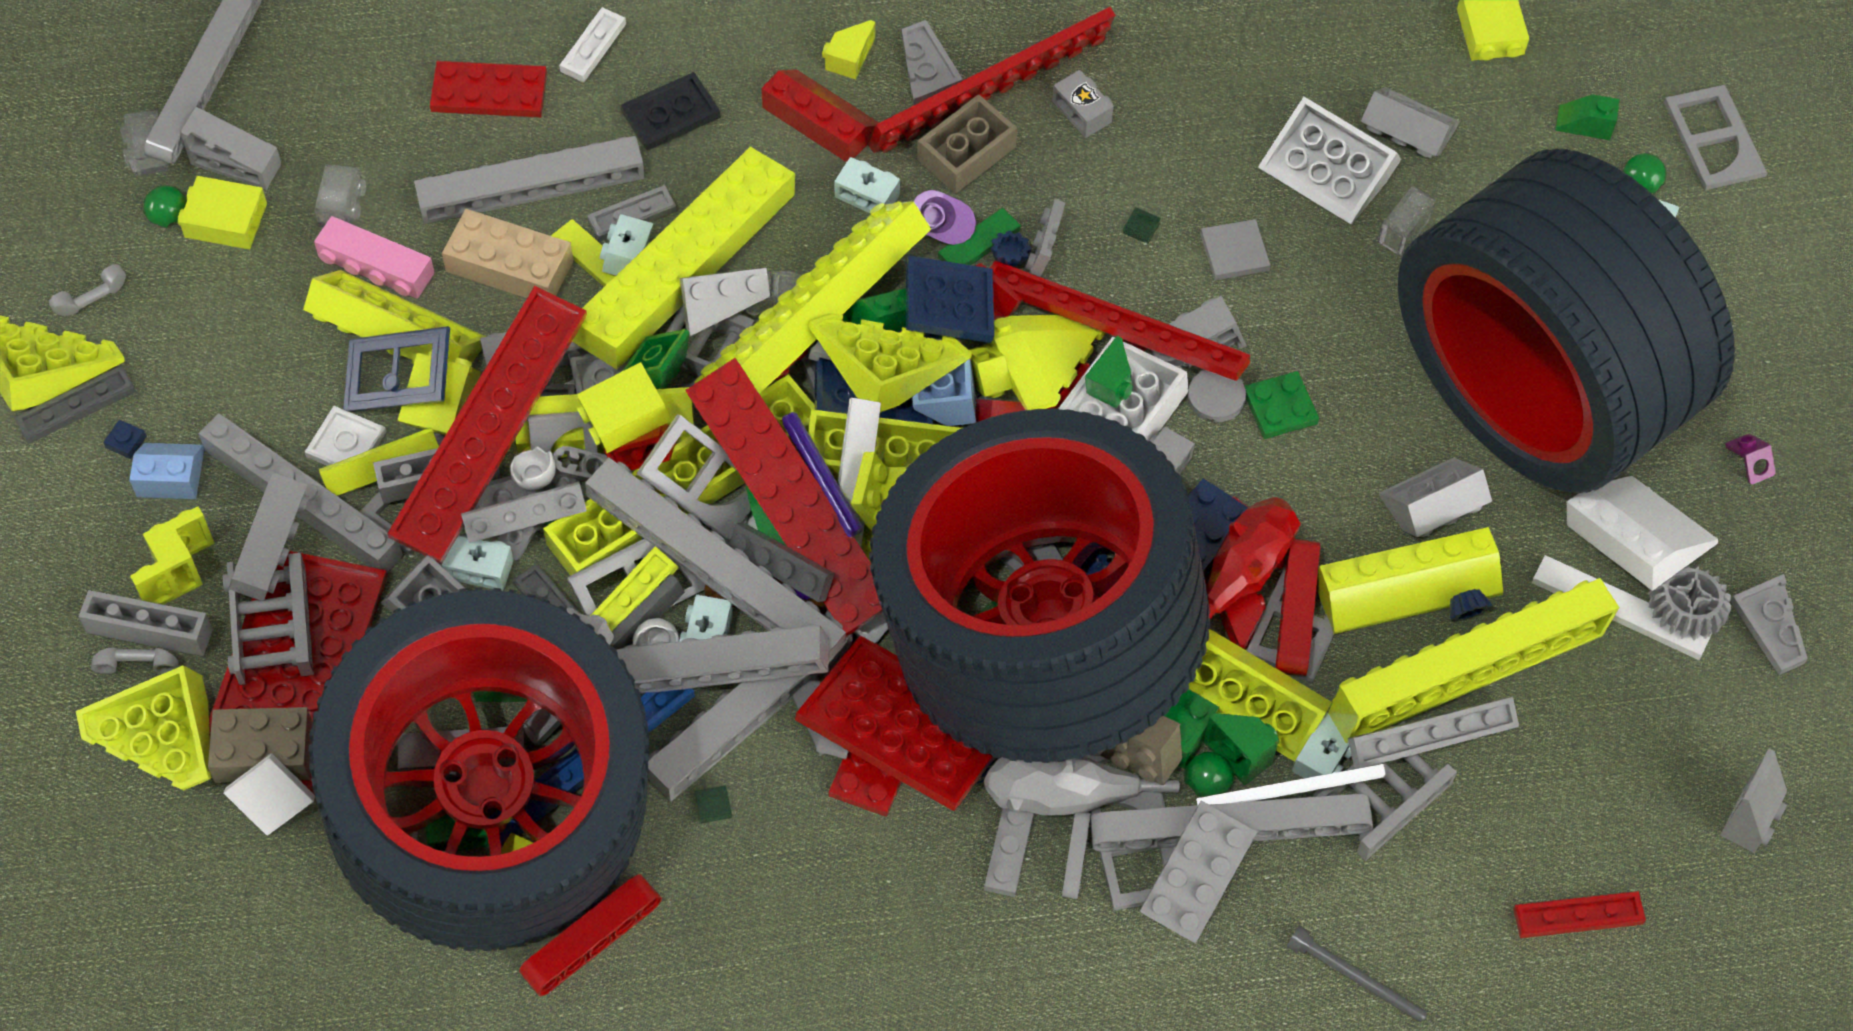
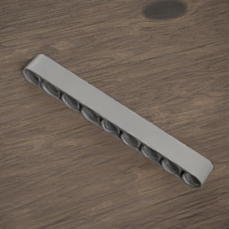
(200, 77)
(1269, 818)

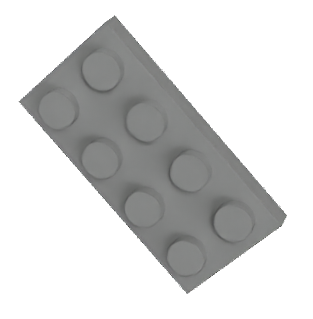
(1198, 871)

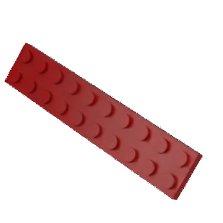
(995, 78)
(487, 424)
(786, 490)

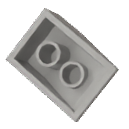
(423, 580)
(1757, 806)

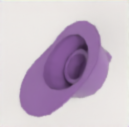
(948, 217)

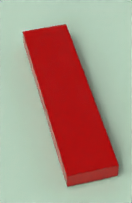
(1579, 914)

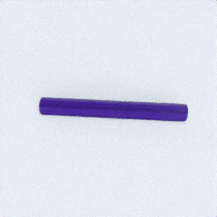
(822, 474)

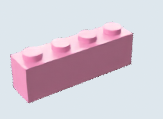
(374, 257)

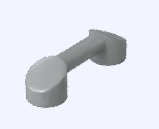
(65, 305)
(106, 660)

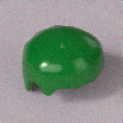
(1647, 171)
(163, 205)
(1208, 774)

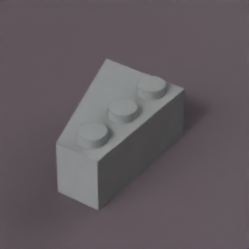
(228, 150)
(1209, 321)

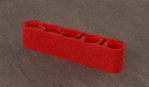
(1298, 607)
(590, 935)

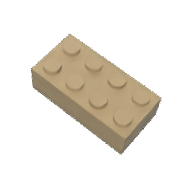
(506, 255)

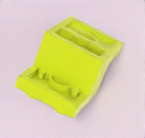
(873, 487)
(172, 549)

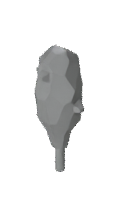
(1064, 786)

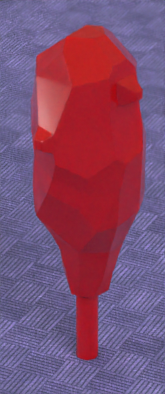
(1251, 552)

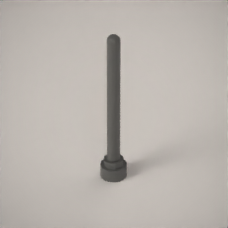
(1304, 943)

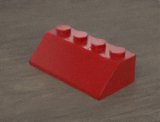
(818, 113)

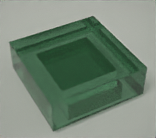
(1141, 225)
(713, 804)

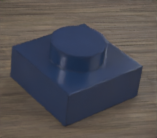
(124, 439)

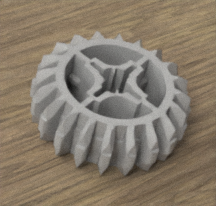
(1691, 603)

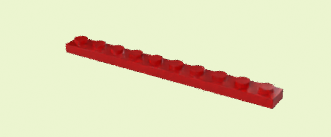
(1124, 323)

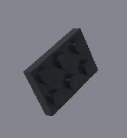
(670, 111)

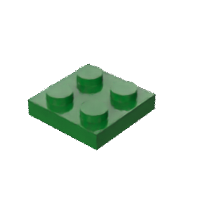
(1281, 405)

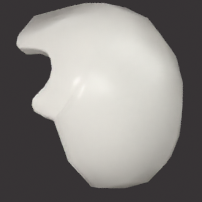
(533, 469)
(655, 631)

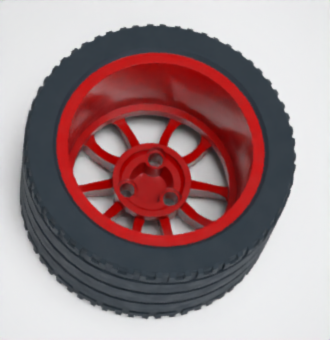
(1566, 319)
(446, 651)
(1065, 653)

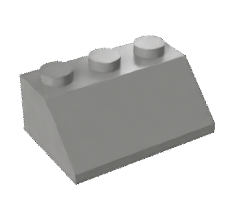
(1409, 122)
(1437, 496)

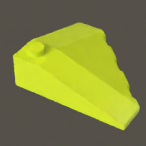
(1042, 354)
(886, 363)
(45, 365)
(157, 726)

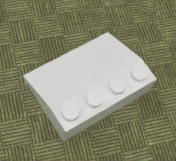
(1329, 161)
(1154, 397)
(1638, 530)

